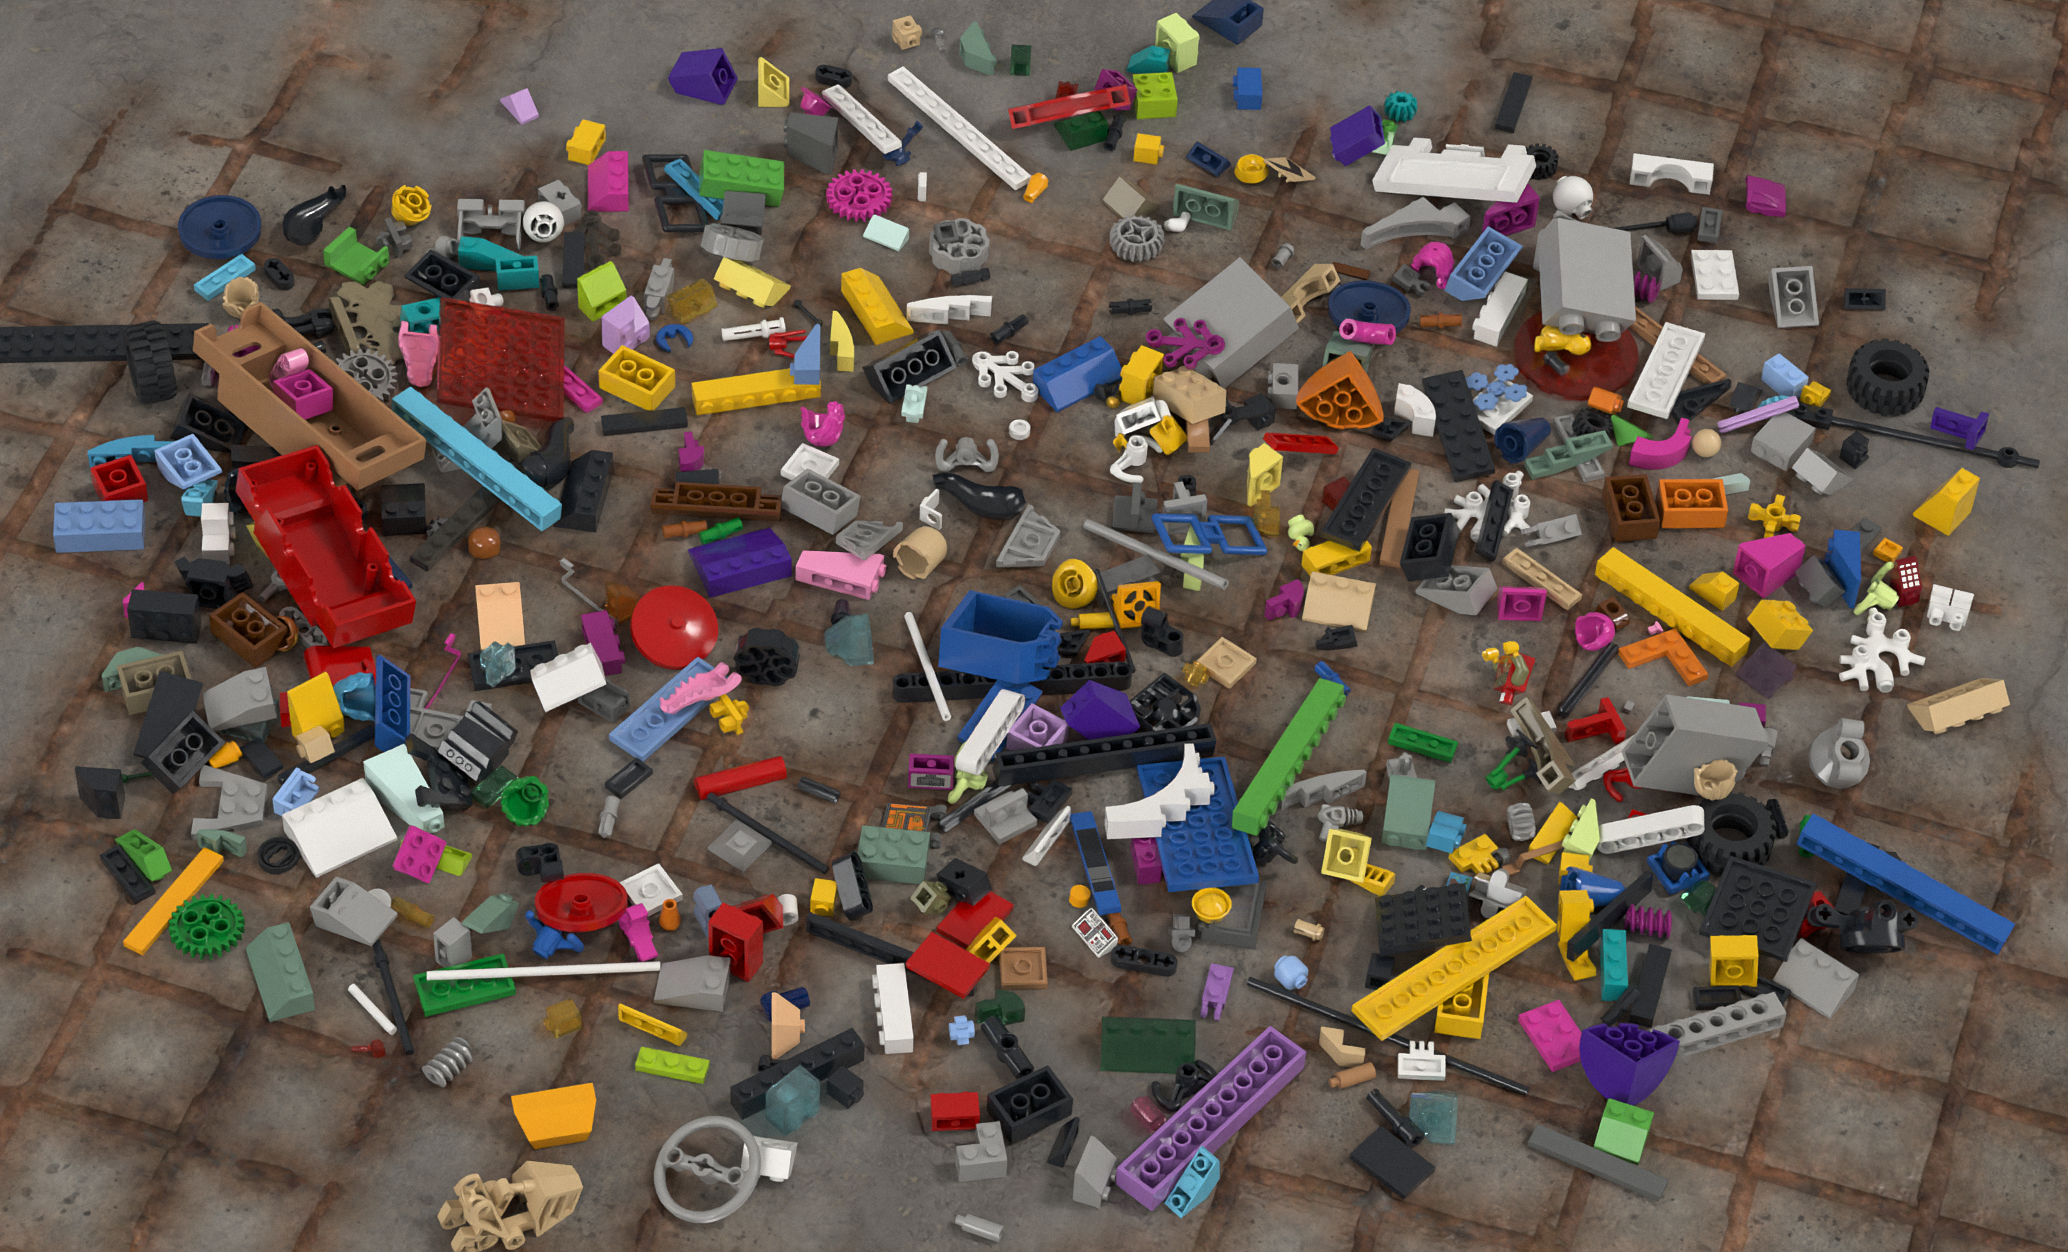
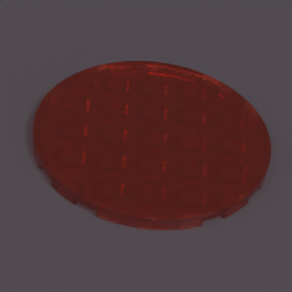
(1603, 366)

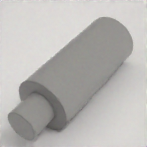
(980, 1227)

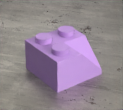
(624, 326)
(1037, 729)

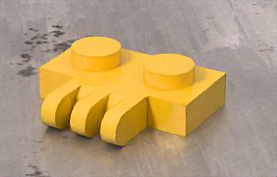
(1475, 856)

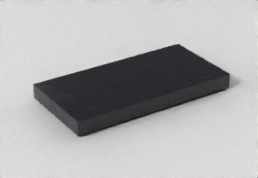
(526, 659)
(169, 704)

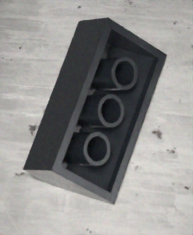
(910, 364)
(586, 491)

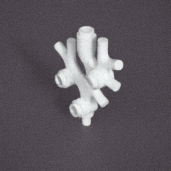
(1475, 507)
(1867, 652)

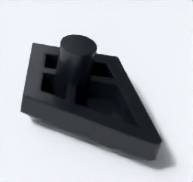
(1391, 428)
(1072, 642)

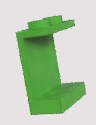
(353, 258)

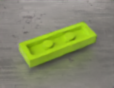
(672, 1065)

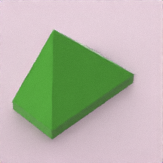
(1627, 432)

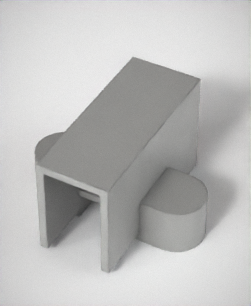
(1496, 892)

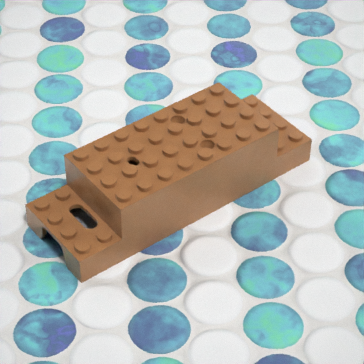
(357, 437)

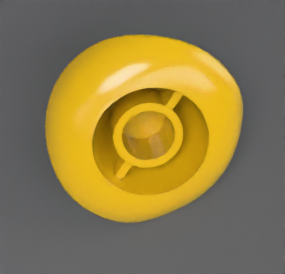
(1074, 584)

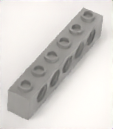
(1726, 1024)

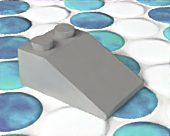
(1793, 296)
(1462, 591)
(240, 700)
(694, 983)

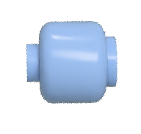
(1291, 972)

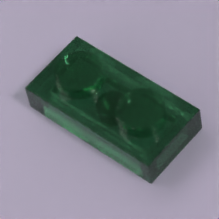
(493, 786)

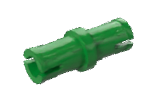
(720, 531)

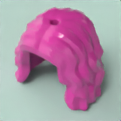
(1438, 256)
(823, 429)

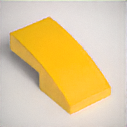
(1581, 967)

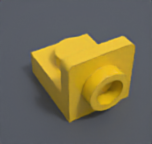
(1814, 394)

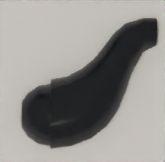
(305, 220)
(552, 461)
(983, 500)

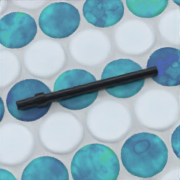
(382, 961)

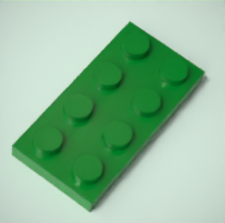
(449, 995)

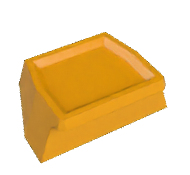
(556, 1115)

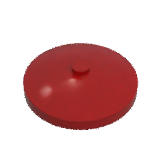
(673, 627)
(581, 902)

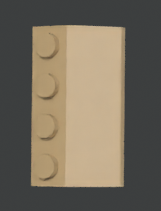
(1960, 704)

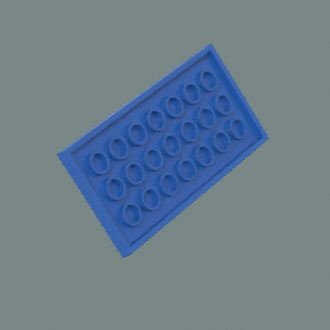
(1205, 846)

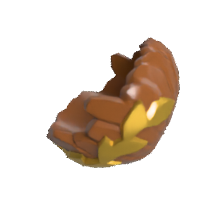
(291, 636)

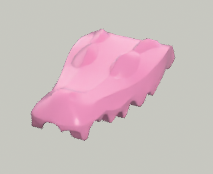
(418, 353)
(702, 687)

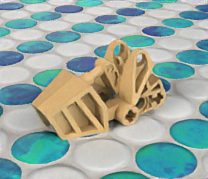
(548, 1188)

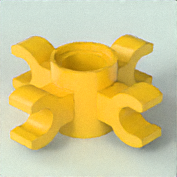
(1774, 517)

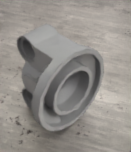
(1827, 760)

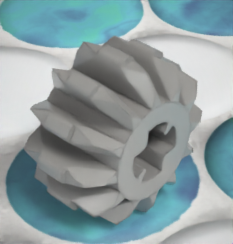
(1521, 821)

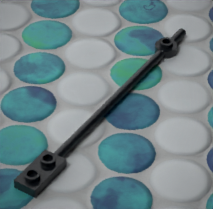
(1823, 418)

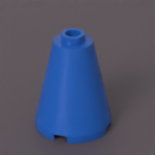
(1599, 888)

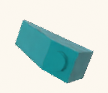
(481, 254)

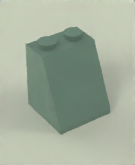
(1339, 346)
(1408, 812)

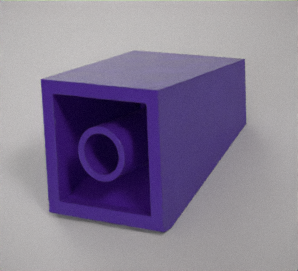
(703, 75)
(1100, 712)

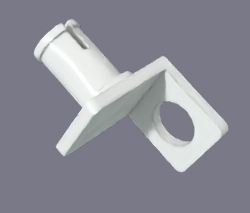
(484, 296)

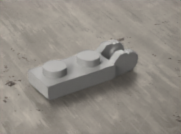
(1554, 530)

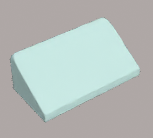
(886, 233)
(1735, 483)

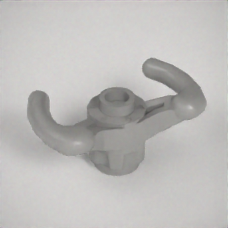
(966, 454)

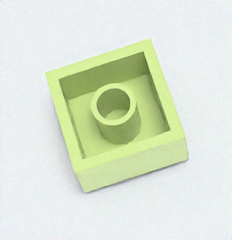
(1183, 41)

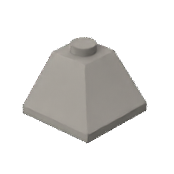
(740, 845)

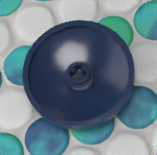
(219, 227)
(1369, 303)

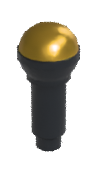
(1113, 400)

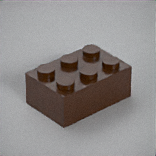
(1631, 507)

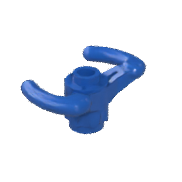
(550, 939)

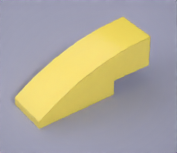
(841, 343)

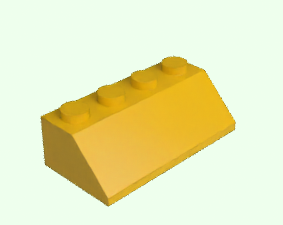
(874, 306)

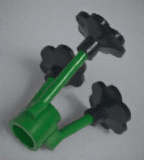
(1498, 776)

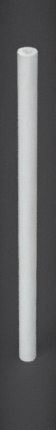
(935, 687)

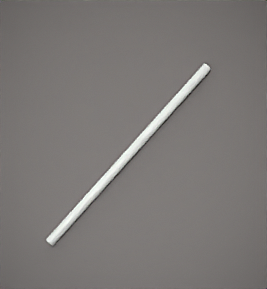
(543, 971)

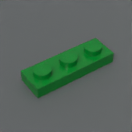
(1423, 742)

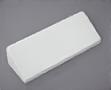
(1047, 837)

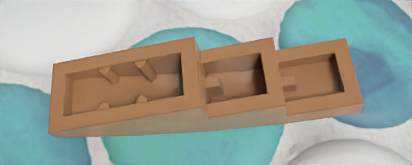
(1198, 436)

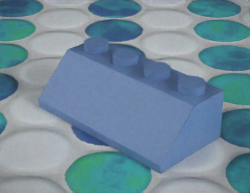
(1482, 266)

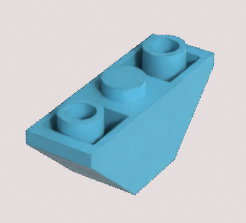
(197, 494)
(1195, 1183)

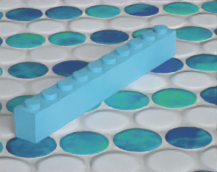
(477, 459)

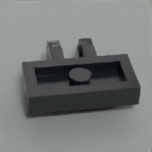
(1047, 800)

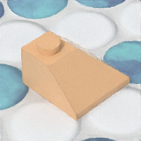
(785, 1026)

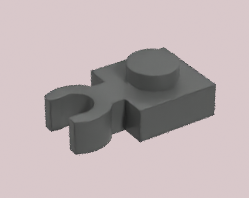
(1409, 278)

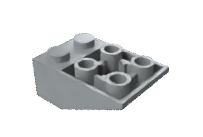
(351, 912)

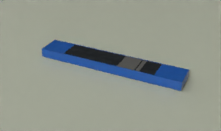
(1095, 863)

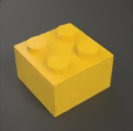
(1140, 374)
(1780, 624)
(1733, 960)

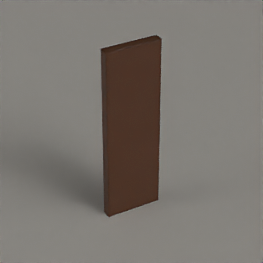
(1351, 271)

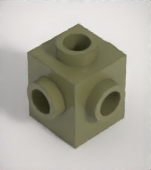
(931, 897)

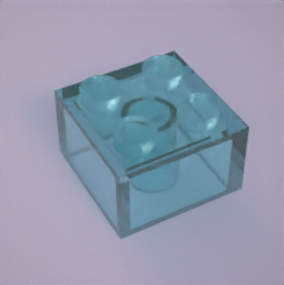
(793, 1100)

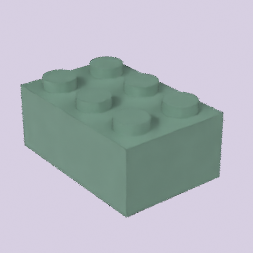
(894, 854)

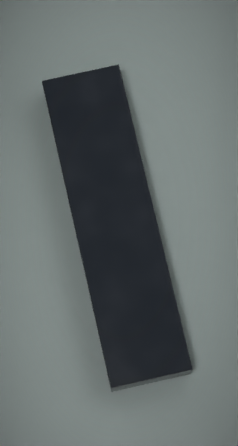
(1513, 102)
(644, 421)
(1494, 520)

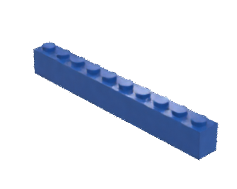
(1905, 883)

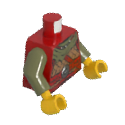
(1511, 670)

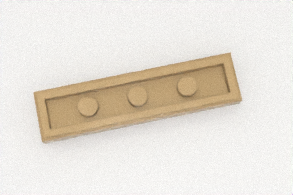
(1541, 577)

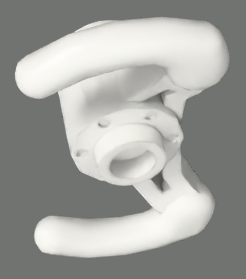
(1134, 455)

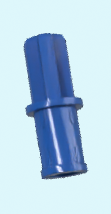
(1326, 673)

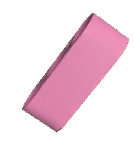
(289, 364)

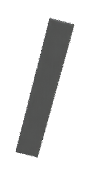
(1598, 1162)

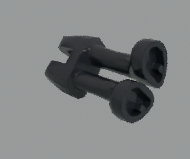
(317, 322)

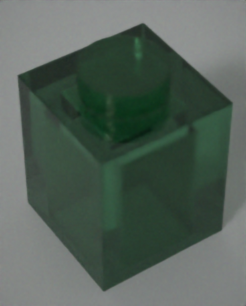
(1020, 60)

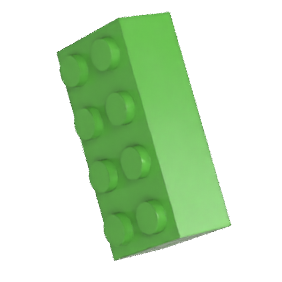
(741, 173)

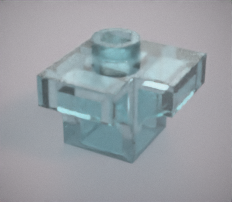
(497, 662)

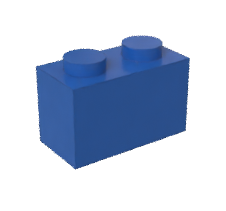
(1248, 88)

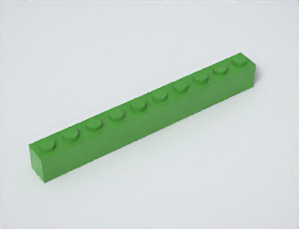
(1288, 757)

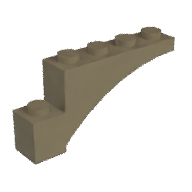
(1551, 758)

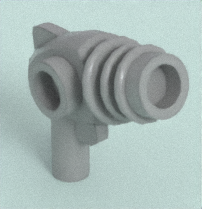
(1336, 817)

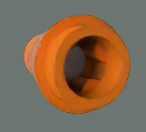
(669, 916)

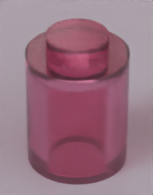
(1147, 1114)

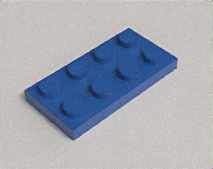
(1031, 695)

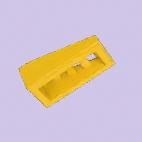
(1373, 885)

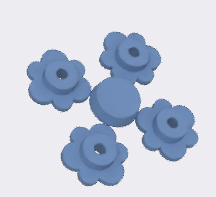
(1497, 388)

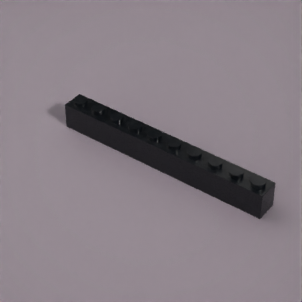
(1101, 754)

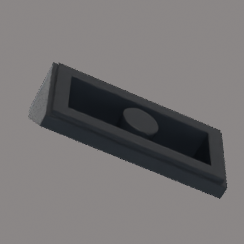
(1064, 1143)

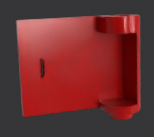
(339, 661)

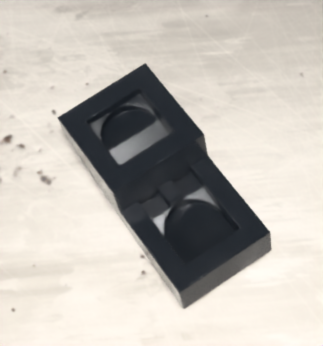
(261, 757)

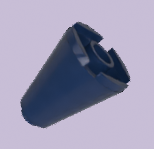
(1521, 438)

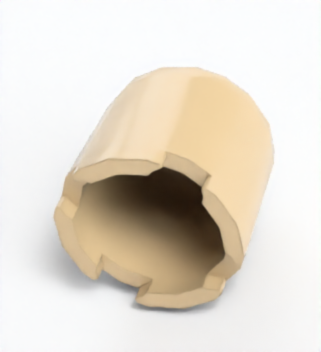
(920, 552)

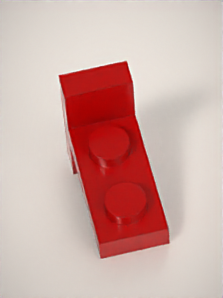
(1604, 722)

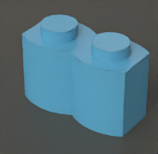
(1446, 832)

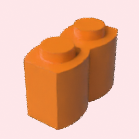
(1605, 401)

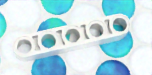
(990, 732)
(1651, 829)

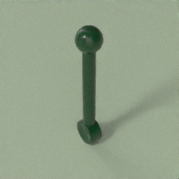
(125, 778)

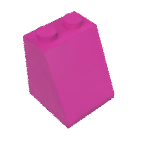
(1768, 562)

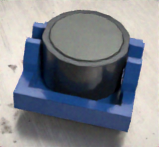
(1677, 866)

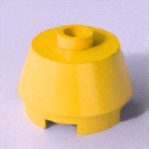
(410, 205)

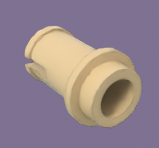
(1310, 930)

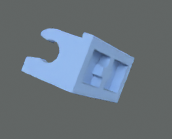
(295, 792)

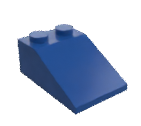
(1845, 562)

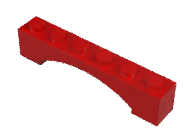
(1069, 106)

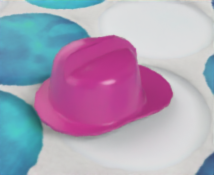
(813, 104)

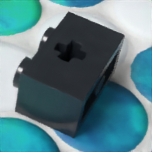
(964, 881)

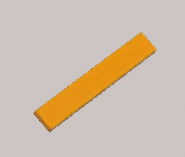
(182, 889)

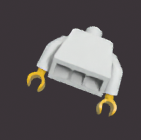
(1139, 416)

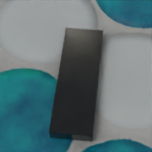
(573, 258)
(127, 874)

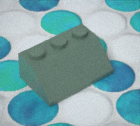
(1205, 206)

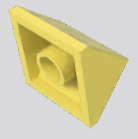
(772, 86)

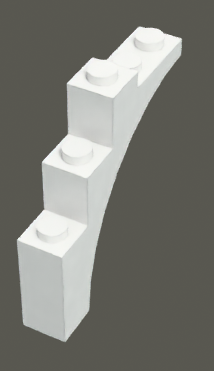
(1150, 815)

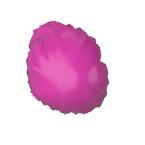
(1594, 631)

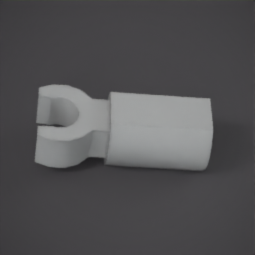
(1765, 756)

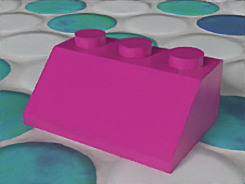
(609, 183)

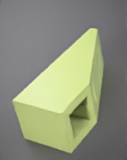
(1584, 832)

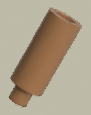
(1353, 1076)

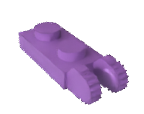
(1216, 989)

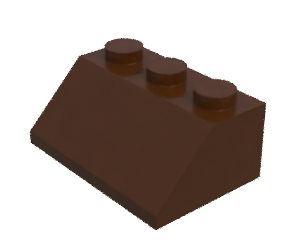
(247, 629)

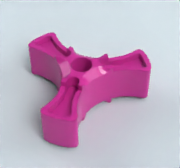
(637, 929)

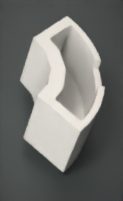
(1417, 407)

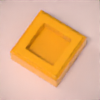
(1887, 550)

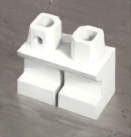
(1941, 611)

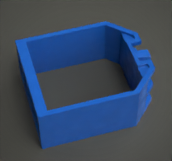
(999, 657)

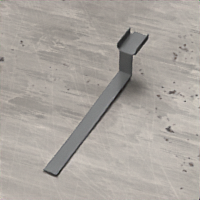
(567, 565)

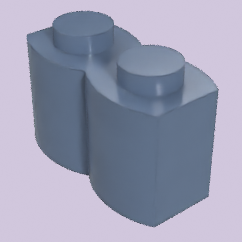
(706, 905)

